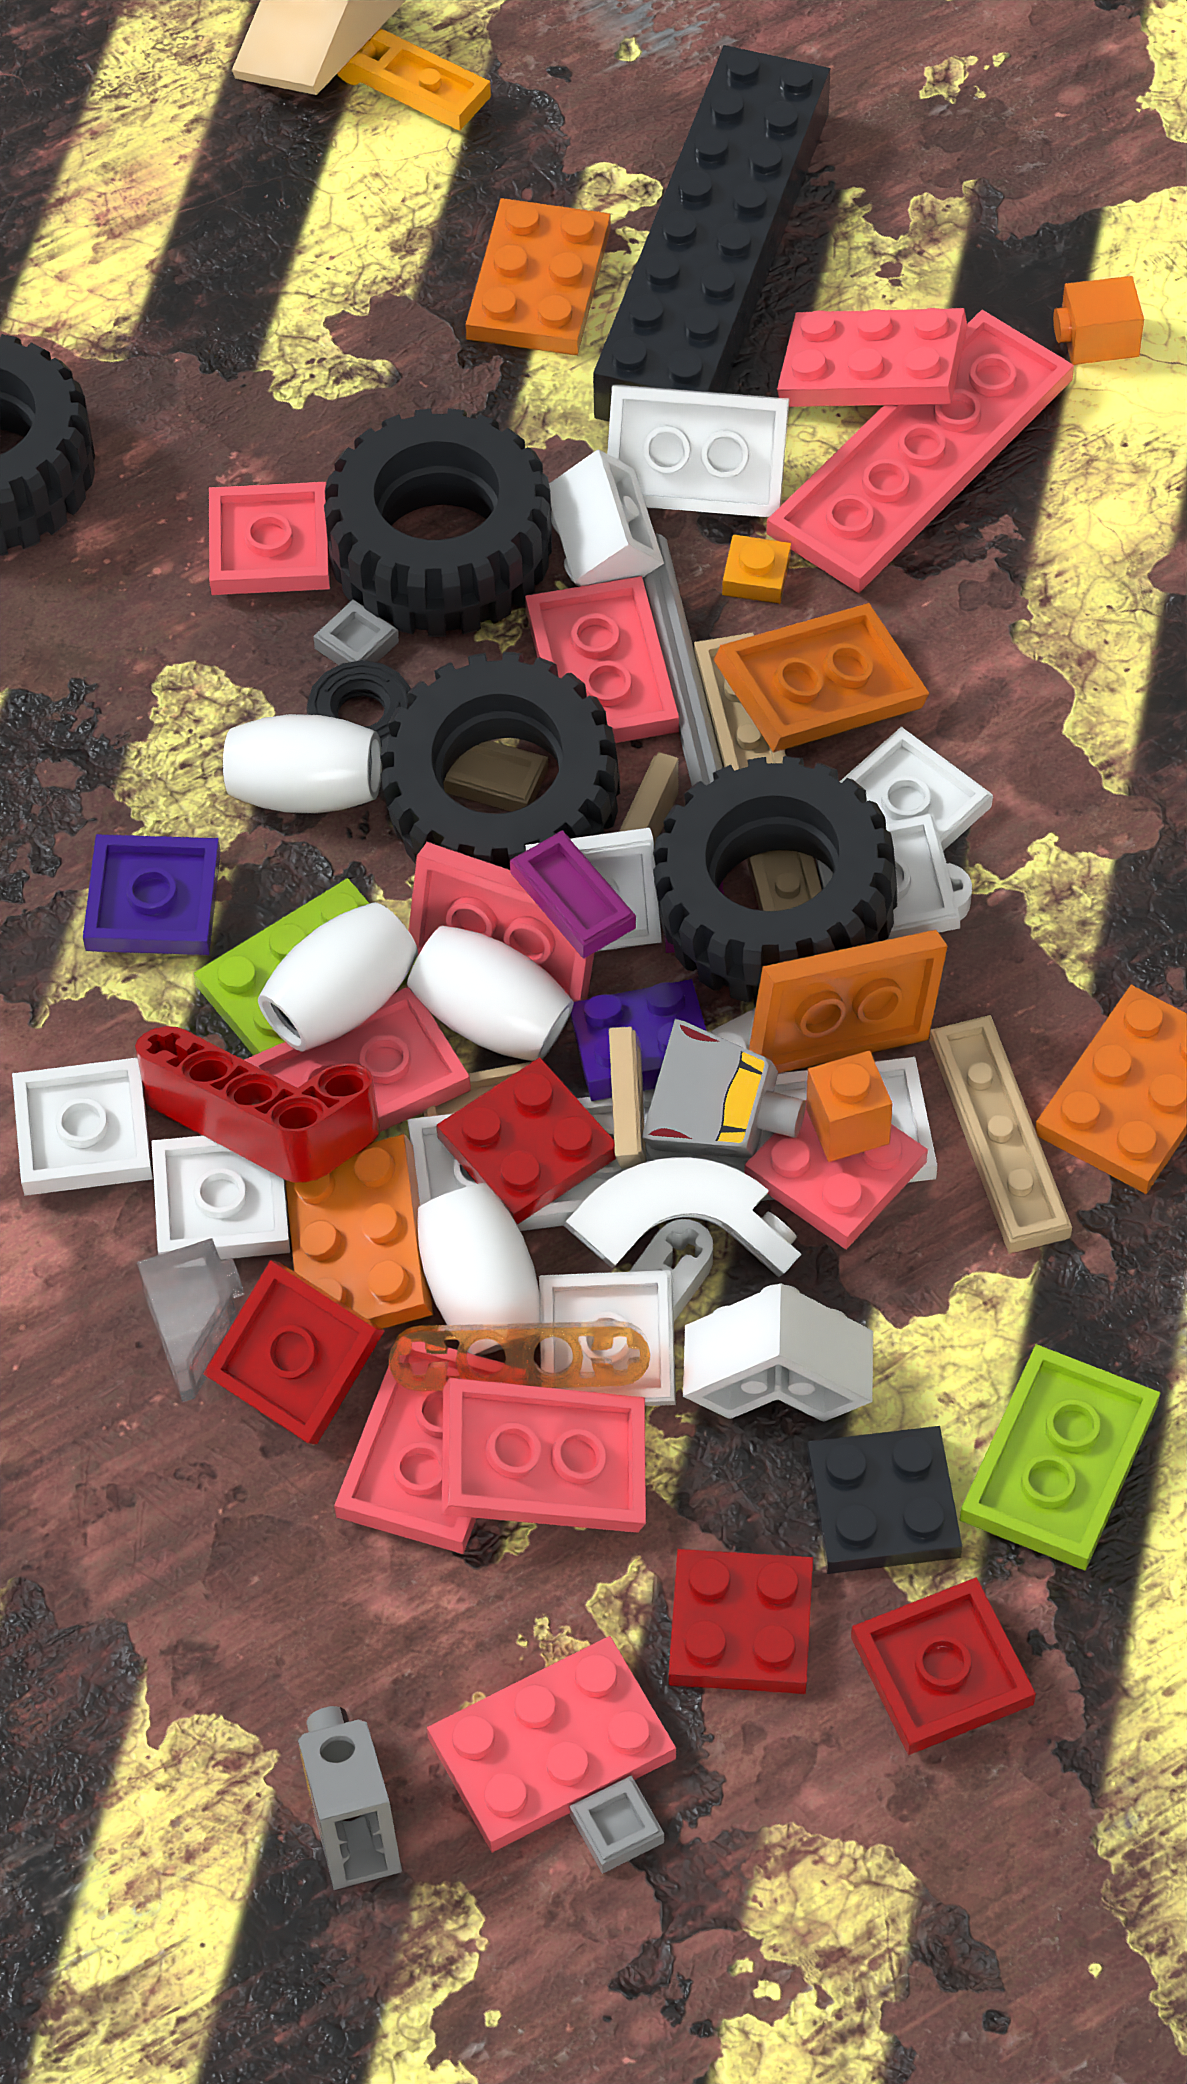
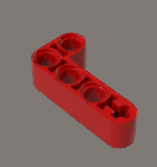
(255, 1114)

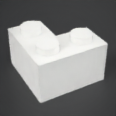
(779, 1350)

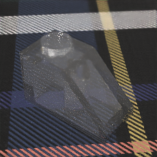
(191, 1308)

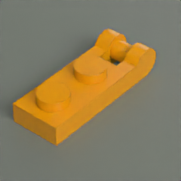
(418, 79)

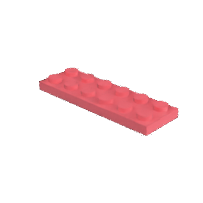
(918, 457)

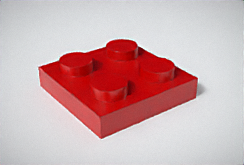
(527, 1140)
(293, 1352)
(741, 1621)
(942, 1666)

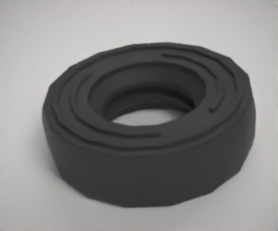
(359, 680)

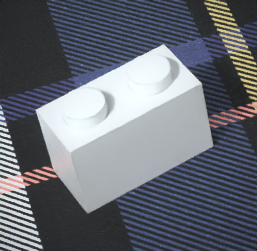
(603, 522)

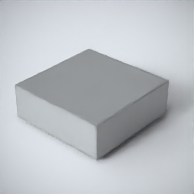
(355, 636)
(616, 1824)

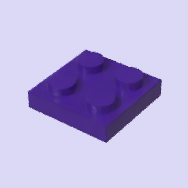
(152, 894)
(648, 1012)

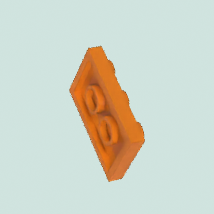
(538, 276)
(821, 677)
(848, 1001)
(1126, 1093)
(360, 1234)

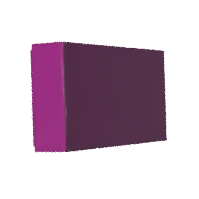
(573, 894)

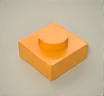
(756, 569)

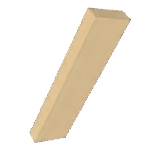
(1000, 1134)

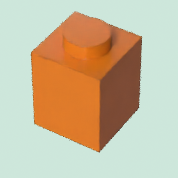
(1100, 320)
(849, 1106)

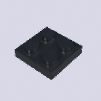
(884, 1499)

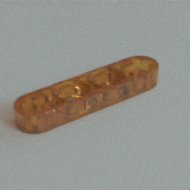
(519, 1345)

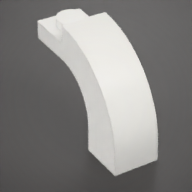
(681, 1188)

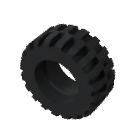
(55, 459)
(430, 464)
(488, 704)
(762, 812)

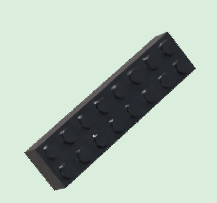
(716, 227)

